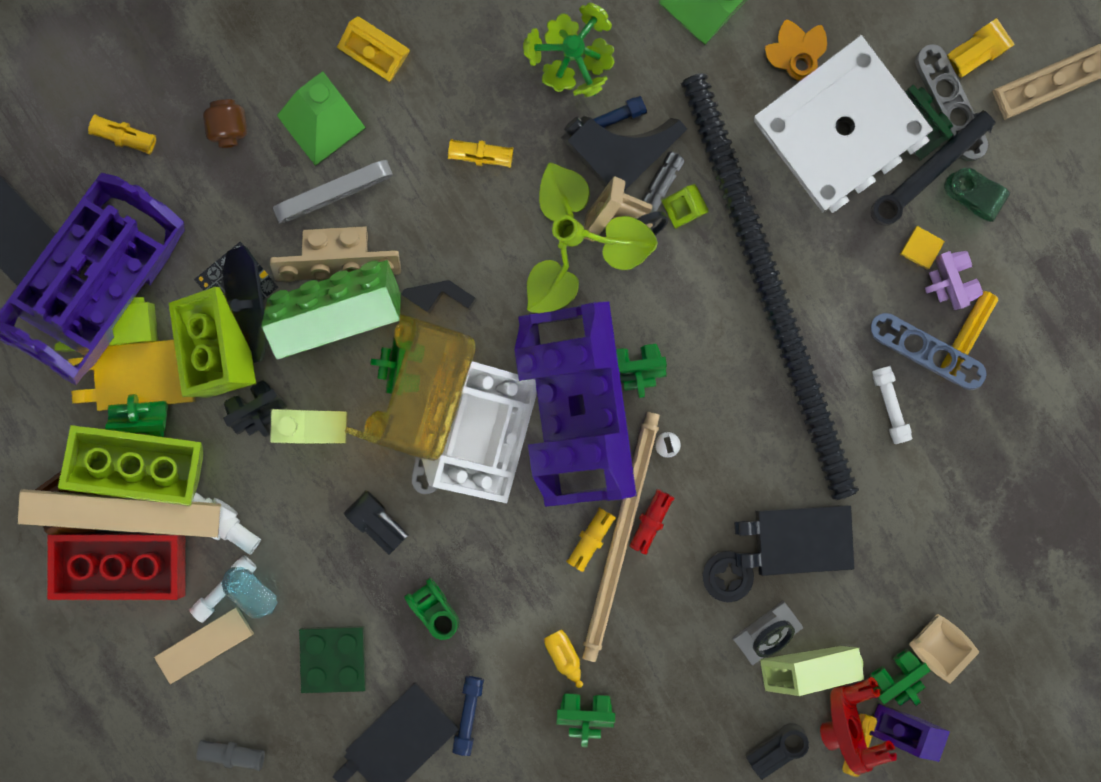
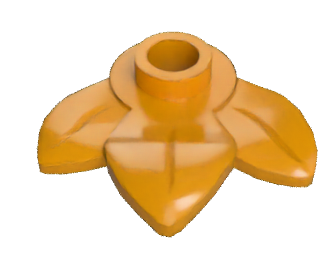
(796, 46)

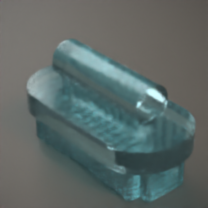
(248, 592)

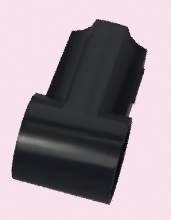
(370, 517)
(774, 752)

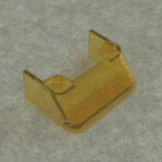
(424, 391)

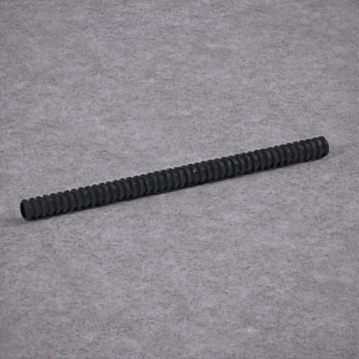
(769, 286)

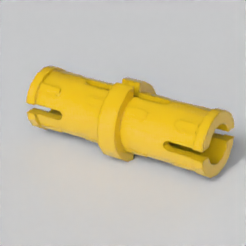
(122, 134)
(480, 153)
(591, 539)

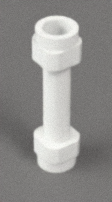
(900, 431)
(205, 607)

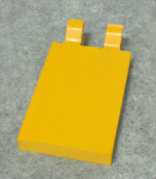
(137, 369)

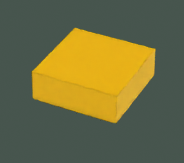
(922, 247)

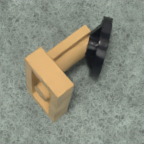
(616, 203)

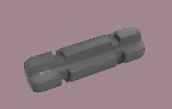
(663, 179)

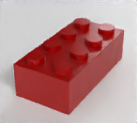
(116, 566)

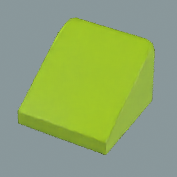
(685, 205)

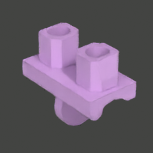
(958, 292)

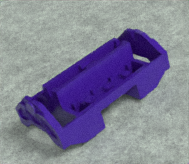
(118, 263)
(577, 405)

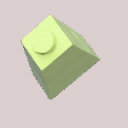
(308, 426)
(812, 670)

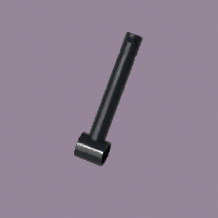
(934, 167)

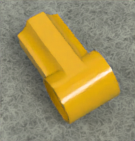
(985, 45)

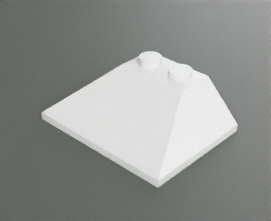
(485, 435)

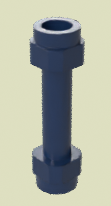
(634, 108)
(463, 741)

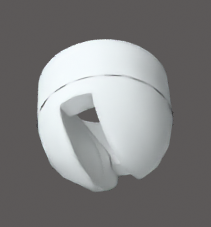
(660, 445)

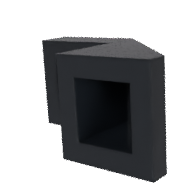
(428, 295)

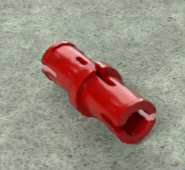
(651, 521)

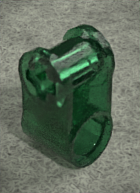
(981, 194)

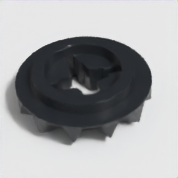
(715, 586)

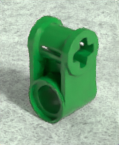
(432, 608)

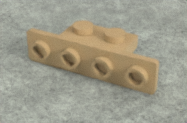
(330, 252)

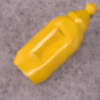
(564, 656)

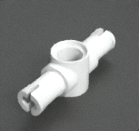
(230, 528)

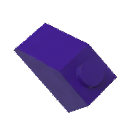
(910, 733)

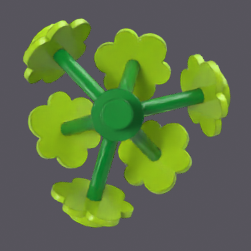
(563, 37)

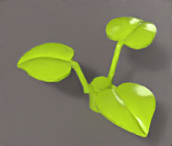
(625, 247)

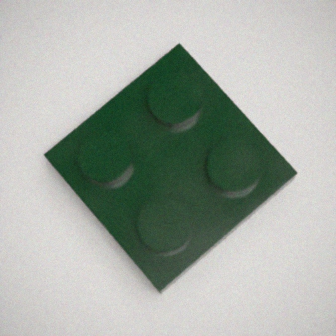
(332, 659)

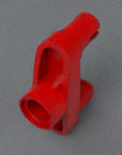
(846, 729)

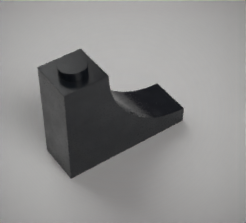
(615, 154)

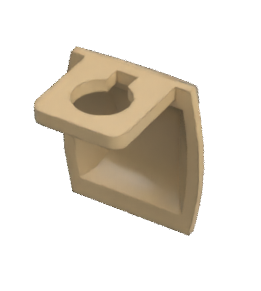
(944, 648)

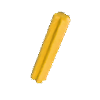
(972, 328)

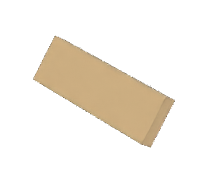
(204, 645)

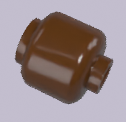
(225, 123)

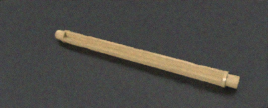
(620, 540)

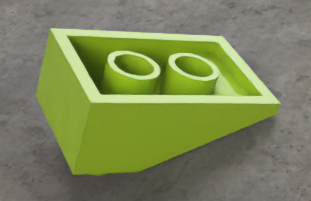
(209, 345)

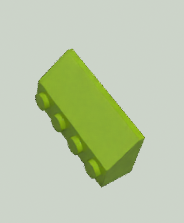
(131, 465)

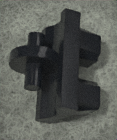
(257, 413)

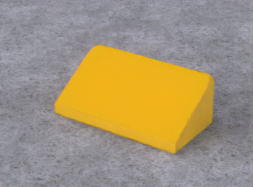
(373, 48)

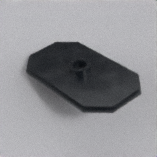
(245, 298)

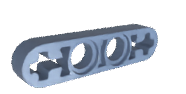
(930, 347)

